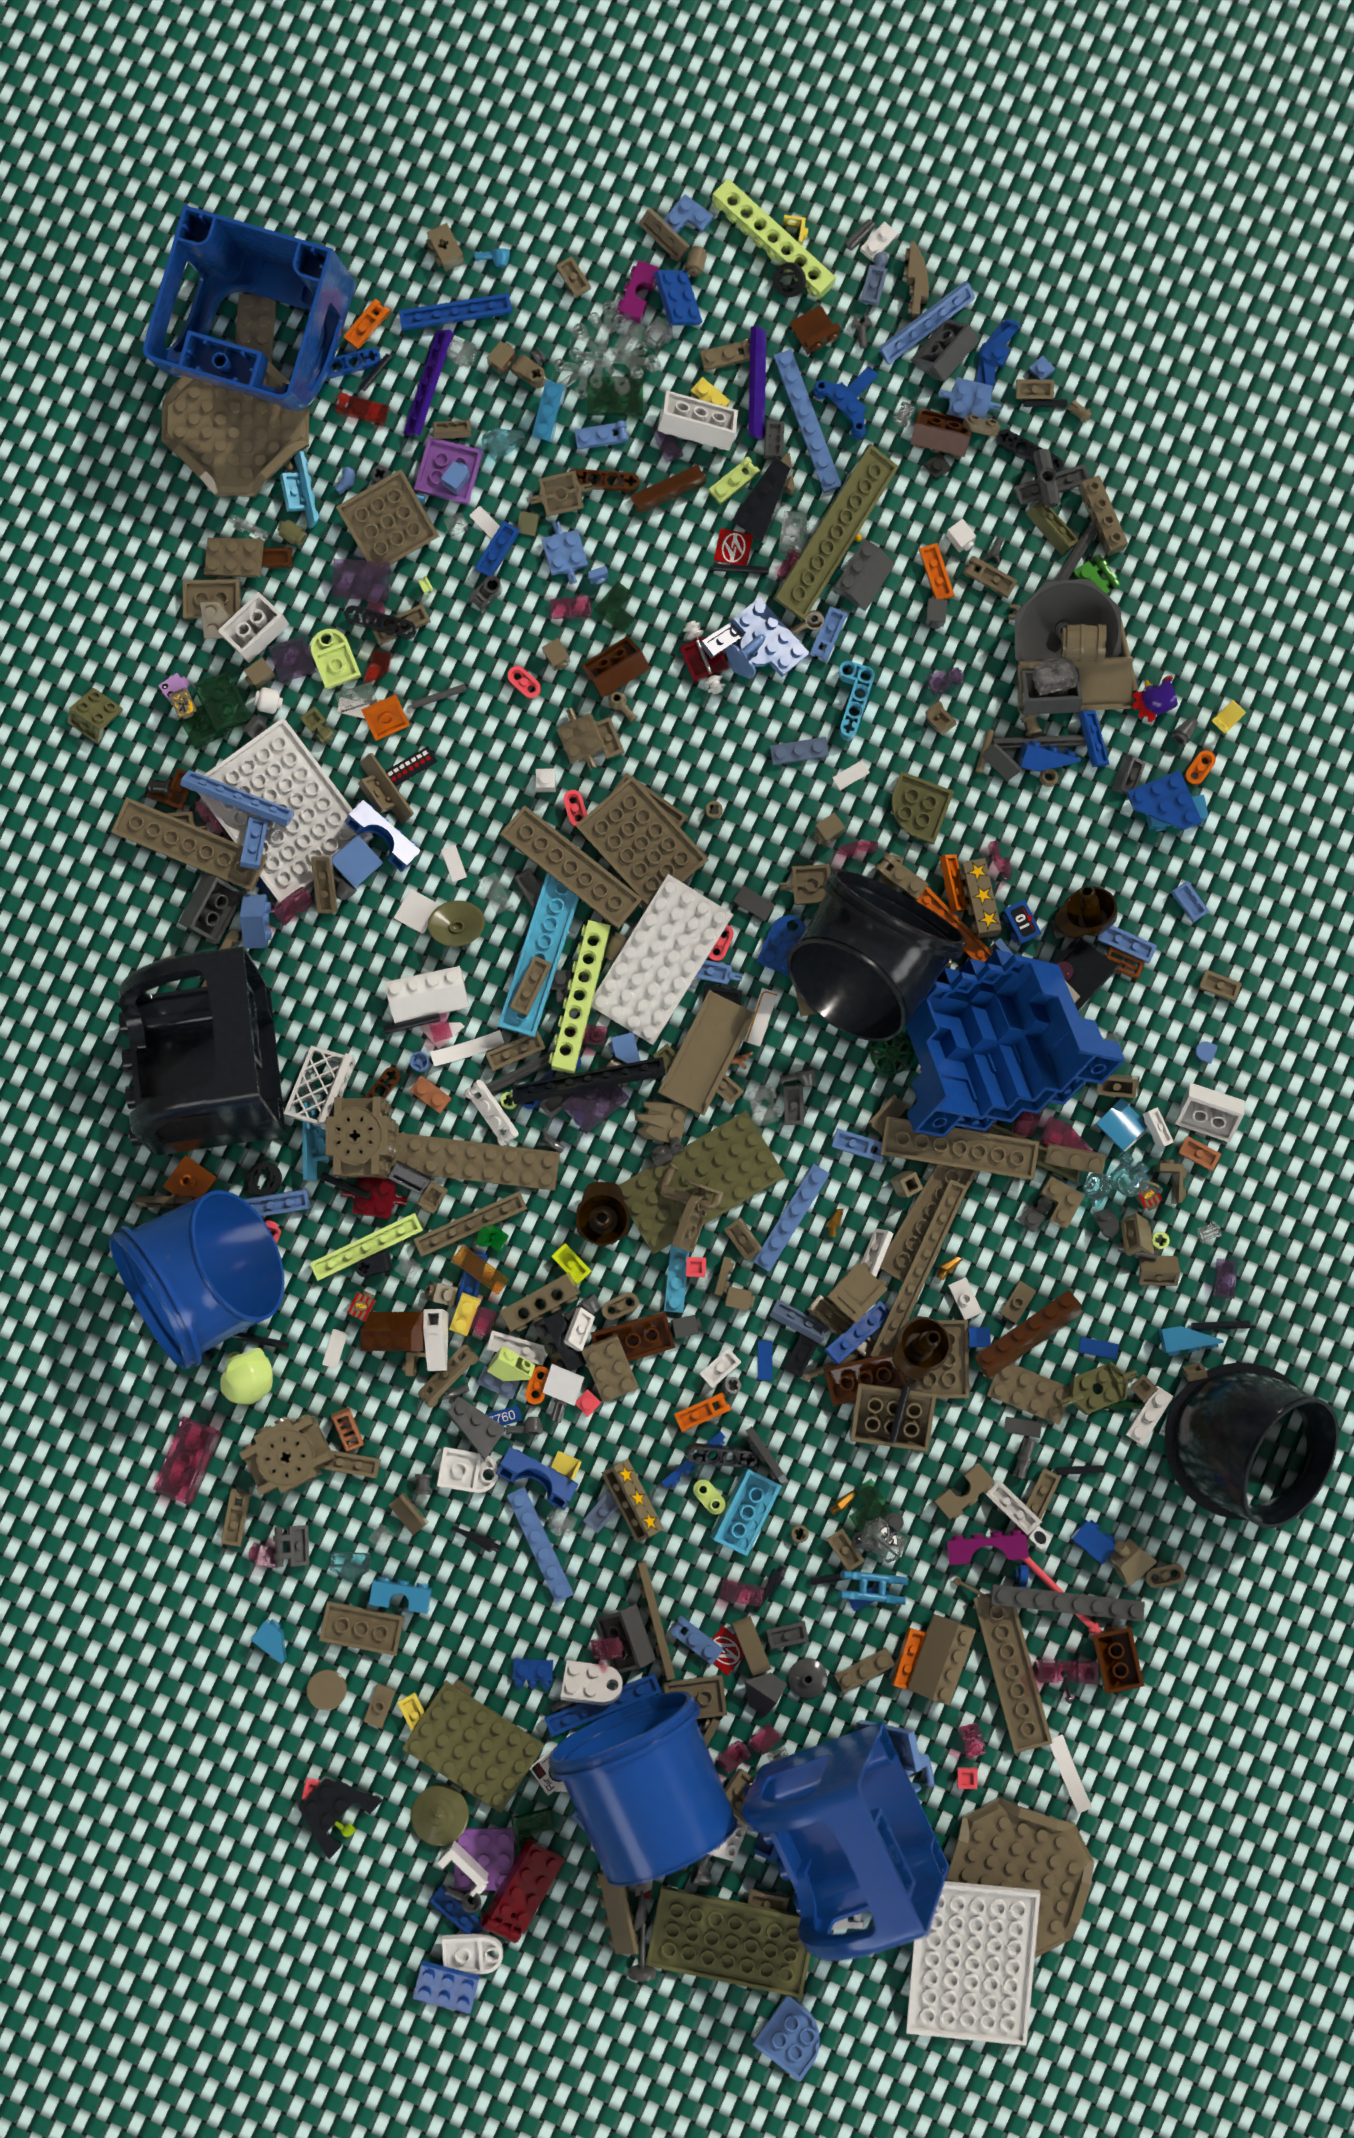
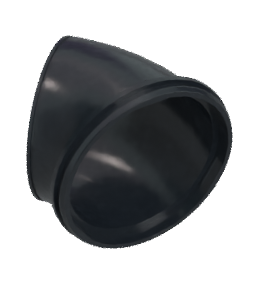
(900, 948)
(1219, 1428)

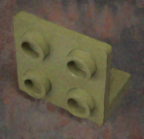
(93, 714)

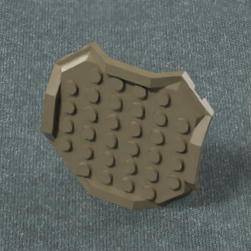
(232, 436)
(1027, 1851)

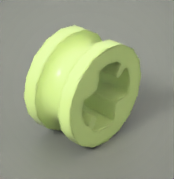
(425, 585)
(503, 1098)
(1163, 1236)

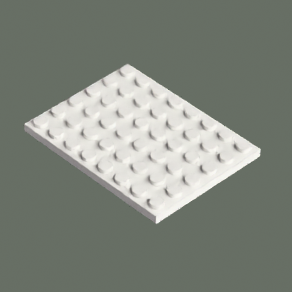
(287, 774)
(976, 1965)

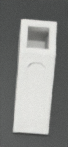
(436, 1338)

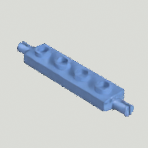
(717, 973)

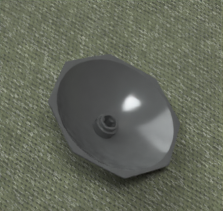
(1063, 604)

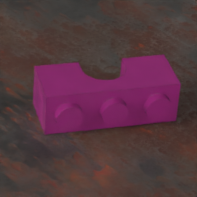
(642, 278)

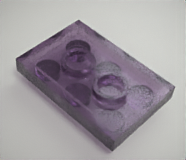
(361, 579)
(594, 1106)

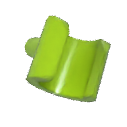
(347, 1831)

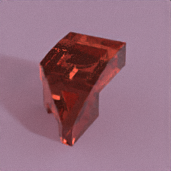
(378, 666)

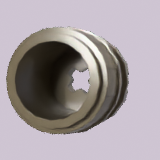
(1083, 642)

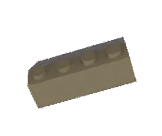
(876, 1411)

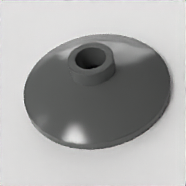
(804, 1668)

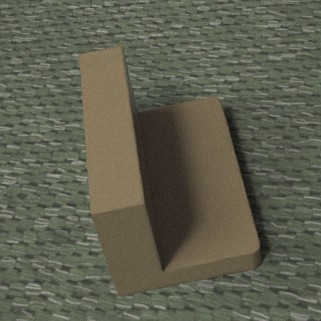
(892, 1108)
(1136, 1235)
(1162, 1272)
(408, 1513)

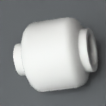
(268, 700)

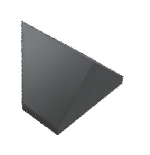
(764, 1692)

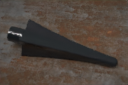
(485, 1542)
(775, 1579)

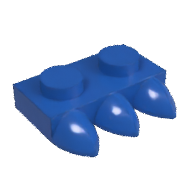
(533, 1671)

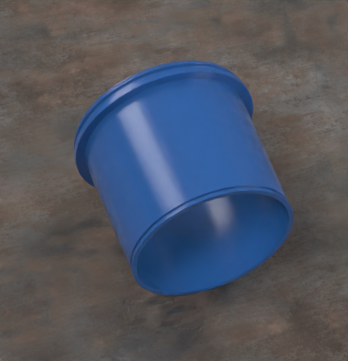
(645, 1788)

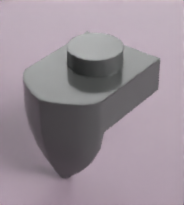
(1107, 1222)

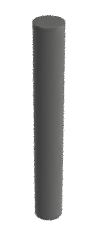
(439, 696)

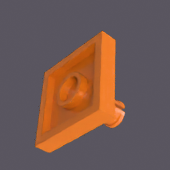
(385, 717)
(190, 1179)

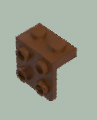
(815, 330)

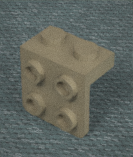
(1179, 1174)

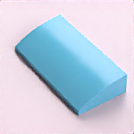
(745, 1511)

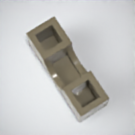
(978, 1482)

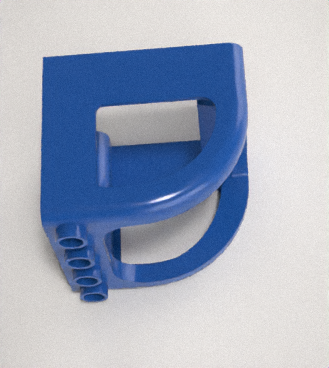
(256, 261)
(850, 1842)

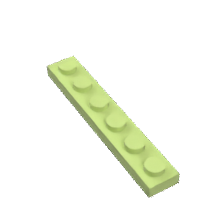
(366, 1246)

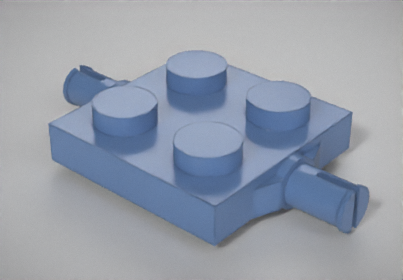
(969, 398)
(564, 552)

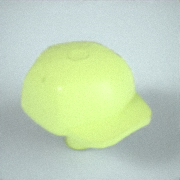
(246, 1377)

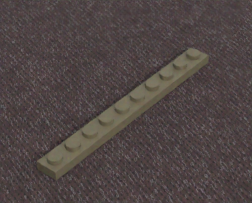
(920, 1268)

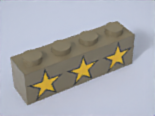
(980, 898)
(632, 1500)

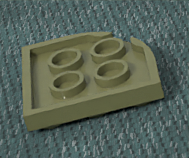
(920, 806)

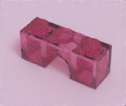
(1078, 1671)

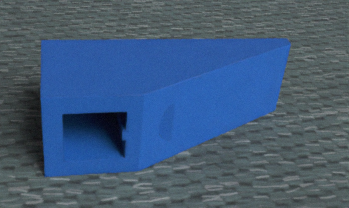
(1042, 758)

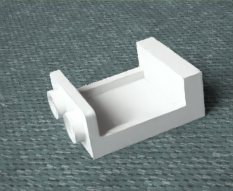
(467, 1865)

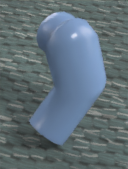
(348, 480)

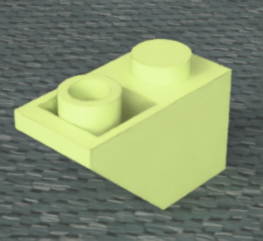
(510, 1366)

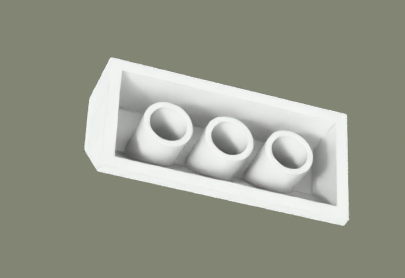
(698, 420)
(427, 994)

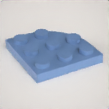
(790, 2038)

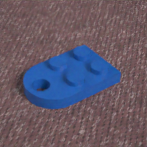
(779, 944)

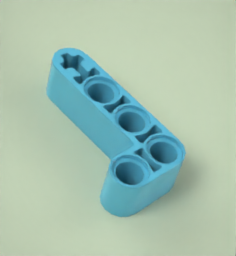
(854, 702)

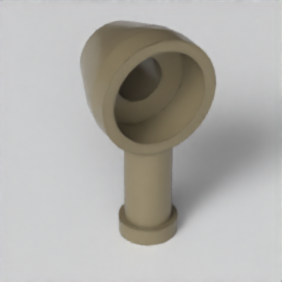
(809, 623)
(621, 705)

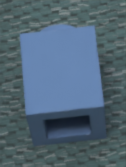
(456, 477)

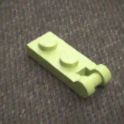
(734, 481)

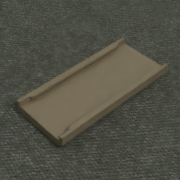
(1103, 684)
(706, 1053)

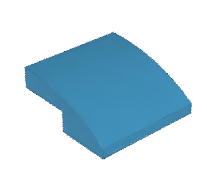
(1122, 1124)

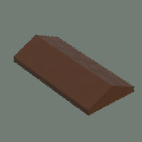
(640, 1336)
(875, 1370)

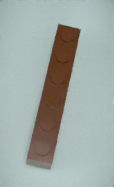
(1028, 1334)

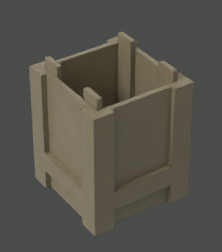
(856, 1292)

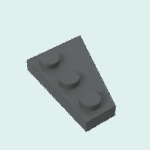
(477, 1427)
(765, 1456)

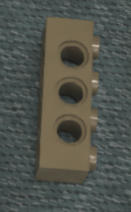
(1103, 515)
(512, 1313)

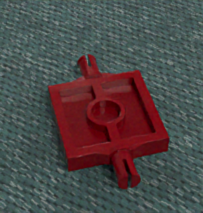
(382, 1201)

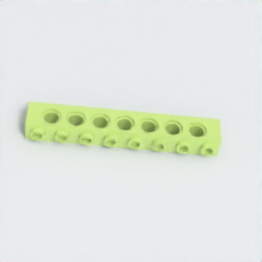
(730, 192)
(601, 933)

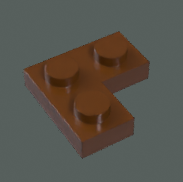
(178, 794)

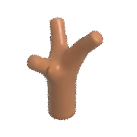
(738, 1059)

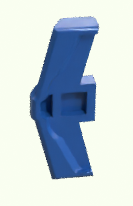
(994, 352)

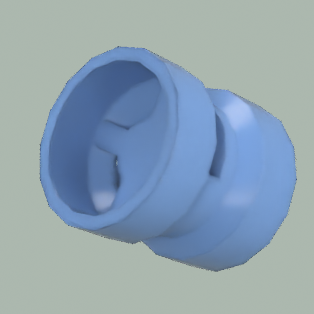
(418, 1059)

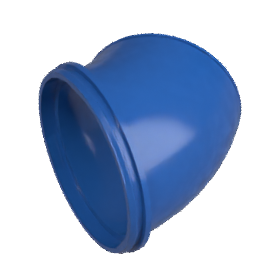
(200, 1273)

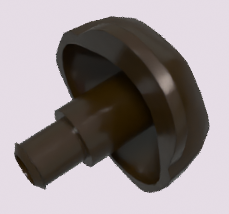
(1087, 912)
(602, 1214)
(921, 1347)

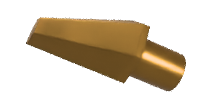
(834, 1222)
(948, 1267)
(843, 1502)

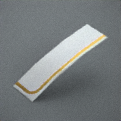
(760, 1021)

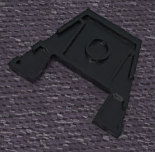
(327, 1804)

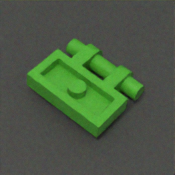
(1087, 571)

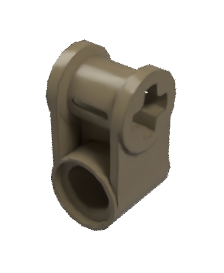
(526, 370)

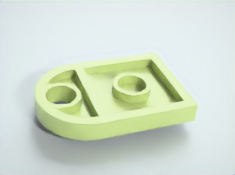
(334, 659)

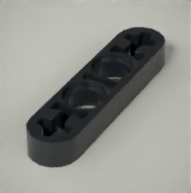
(1030, 448)
(380, 621)
(720, 1458)

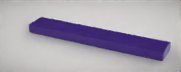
(757, 382)
(428, 383)

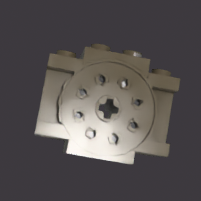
(361, 1137)
(272, 1446)

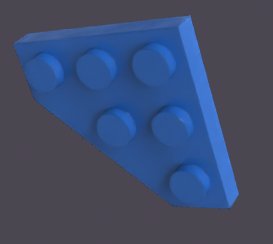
(1166, 801)

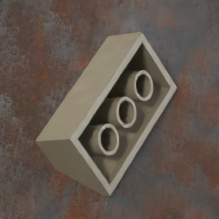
(941, 1659)
(618, 1917)

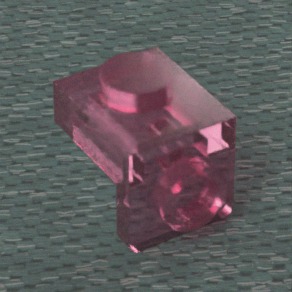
(789, 561)
(262, 1555)
(972, 1740)
(733, 1756)

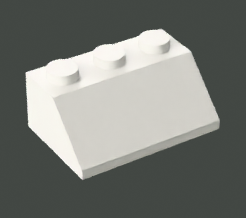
(253, 627)
(1210, 1112)

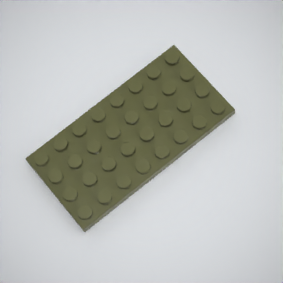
(725, 1159)
(728, 1942)

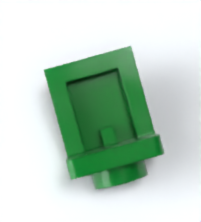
(492, 1237)

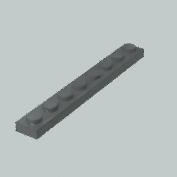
(1067, 1602)

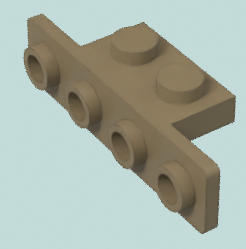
(382, 791)

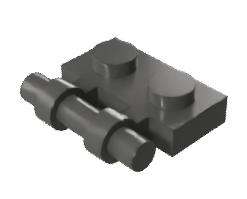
(298, 1546)

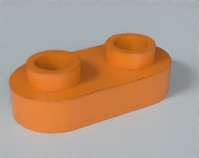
(1200, 769)
(536, 1384)

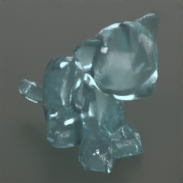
(1099, 1185)

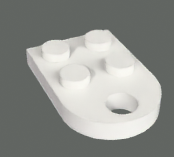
(465, 1471)
(589, 1683)
(470, 1952)

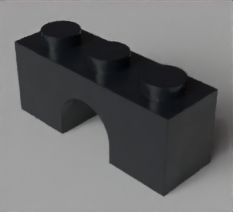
(550, 1333)

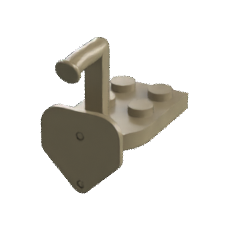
(695, 1211)

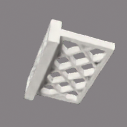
(336, 1089)

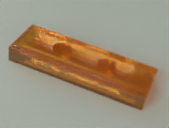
(480, 1269)

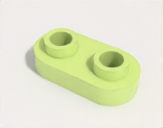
(709, 1496)

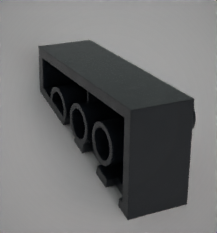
(762, 504)

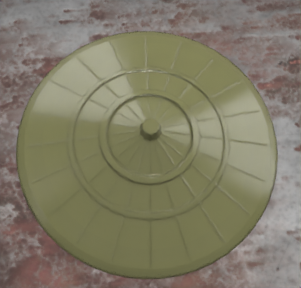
(456, 923)
(439, 1815)

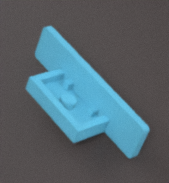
(298, 490)
(313, 1145)

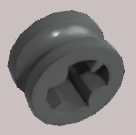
(538, 357)
(725, 1386)

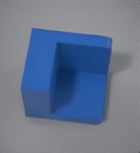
(979, 1337)
(766, 1851)

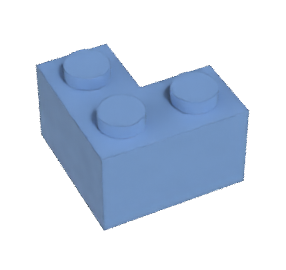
(254, 921)

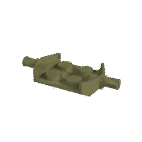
(1112, 1384)

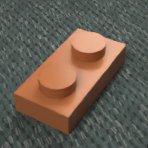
(430, 1094)
(1199, 1153)

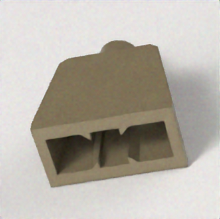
(1131, 1561)

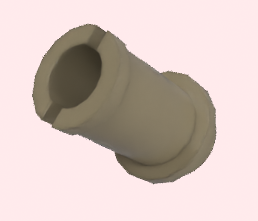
(1080, 411)

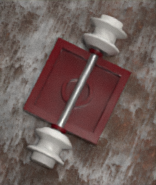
(699, 662)

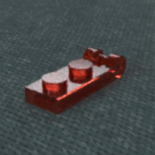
(362, 409)

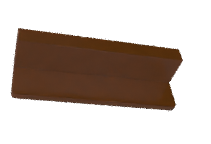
(668, 489)

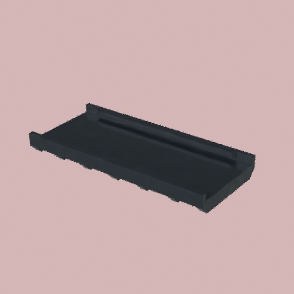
(1089, 969)

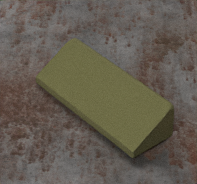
(1052, 527)

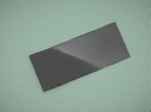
(1022, 1427)

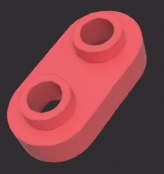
(524, 683)
(575, 809)
(722, 945)

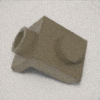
(939, 718)
(432, 1197)
(440, 1293)
(410, 1364)

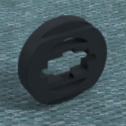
(798, 272)
(273, 1169)

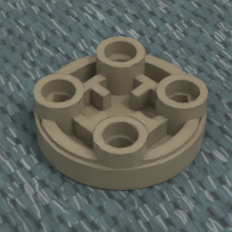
(326, 1689)

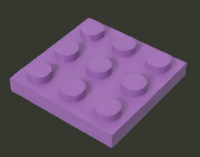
(435, 462)
(492, 1850)

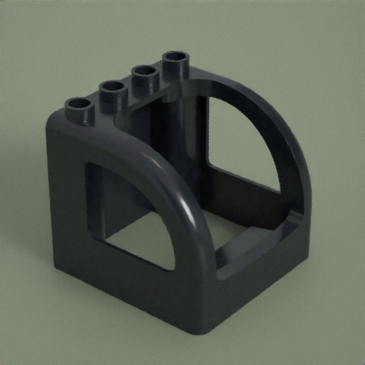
(201, 1054)

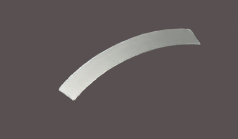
(467, 1048)
(1070, 1774)

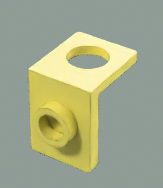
(800, 223)
(1228, 716)
(566, 1464)

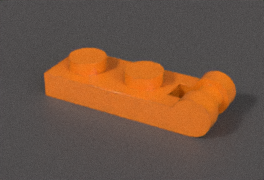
(366, 324)
(701, 1412)

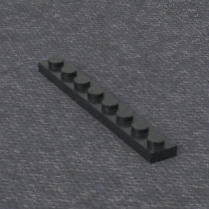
(588, 1080)

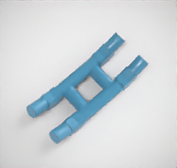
(880, 1596)

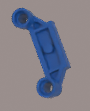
(846, 402)

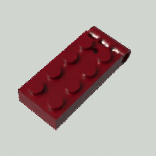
(522, 1891)

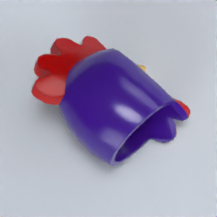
(1155, 700)

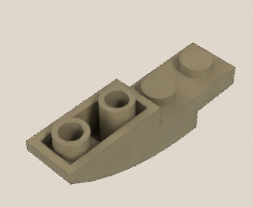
(917, 279)

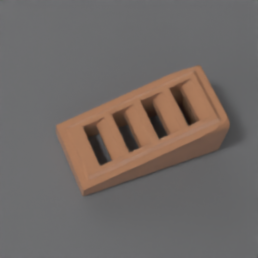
(342, 1413)

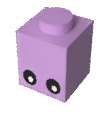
(173, 684)

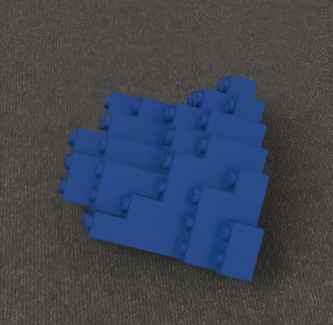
(1001, 1044)

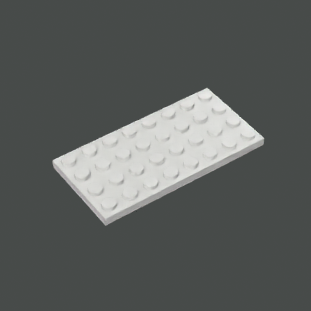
(661, 959)

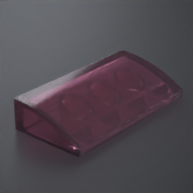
(187, 1460)

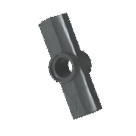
(1045, 468)

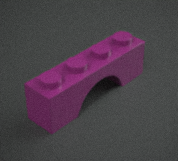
(1013, 1545)

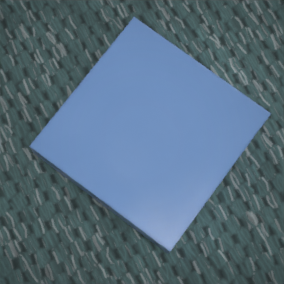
(356, 860)

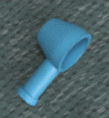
(499, 256)

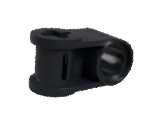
(378, 1263)

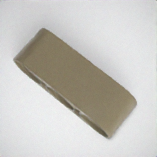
(751, 1646)

